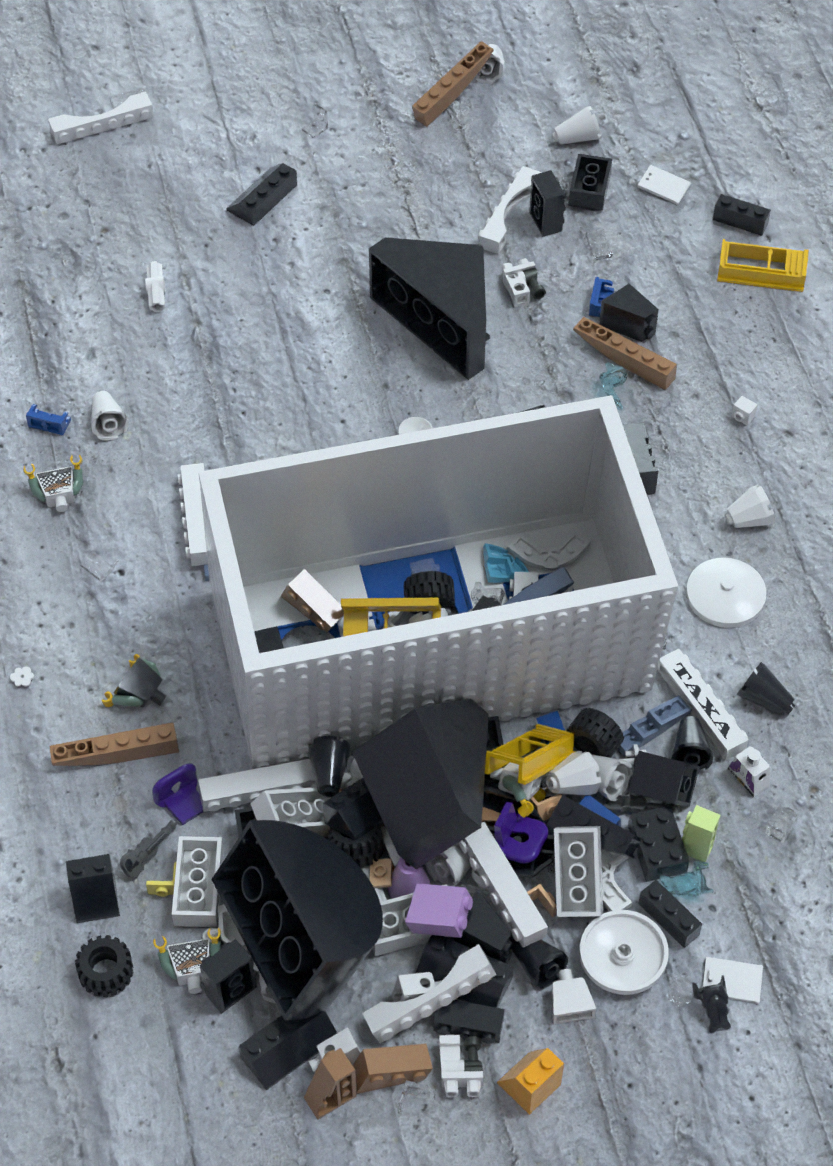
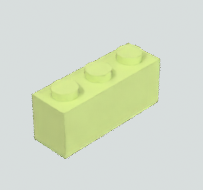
(700, 832)

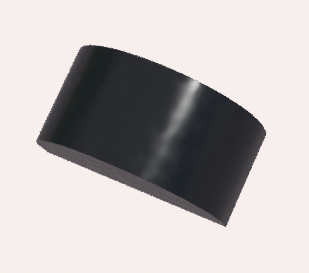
(300, 912)

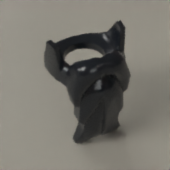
(714, 1000)

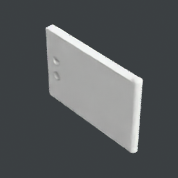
(664, 184)
(741, 979)

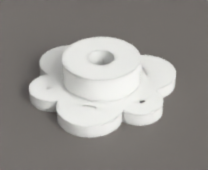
(22, 676)

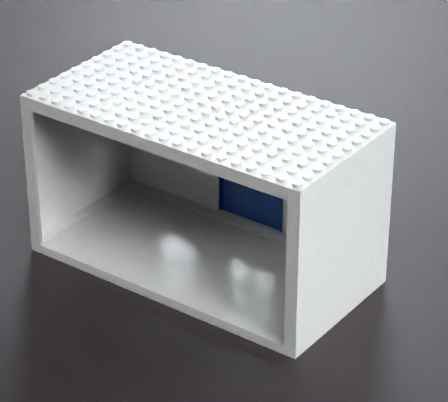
(440, 494)

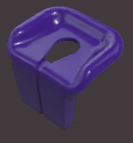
(184, 803)
(511, 822)

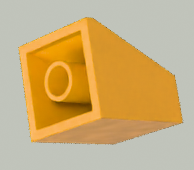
(533, 1078)

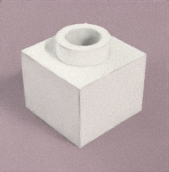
(744, 410)

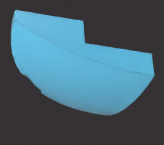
(500, 565)

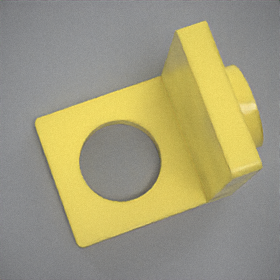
(161, 888)

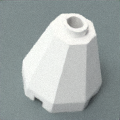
(493, 67)
(751, 509)
(575, 775)

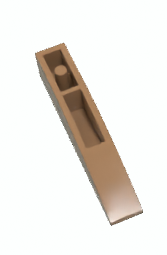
(451, 85)
(628, 353)
(117, 747)

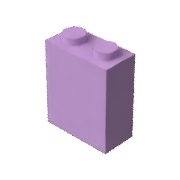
(439, 910)

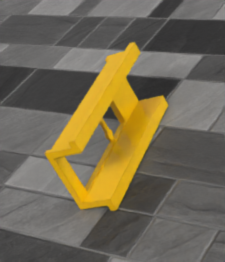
(790, 279)
(357, 610)
(538, 762)

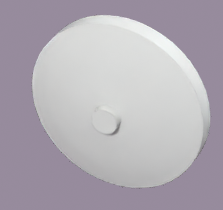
(726, 592)
(624, 952)

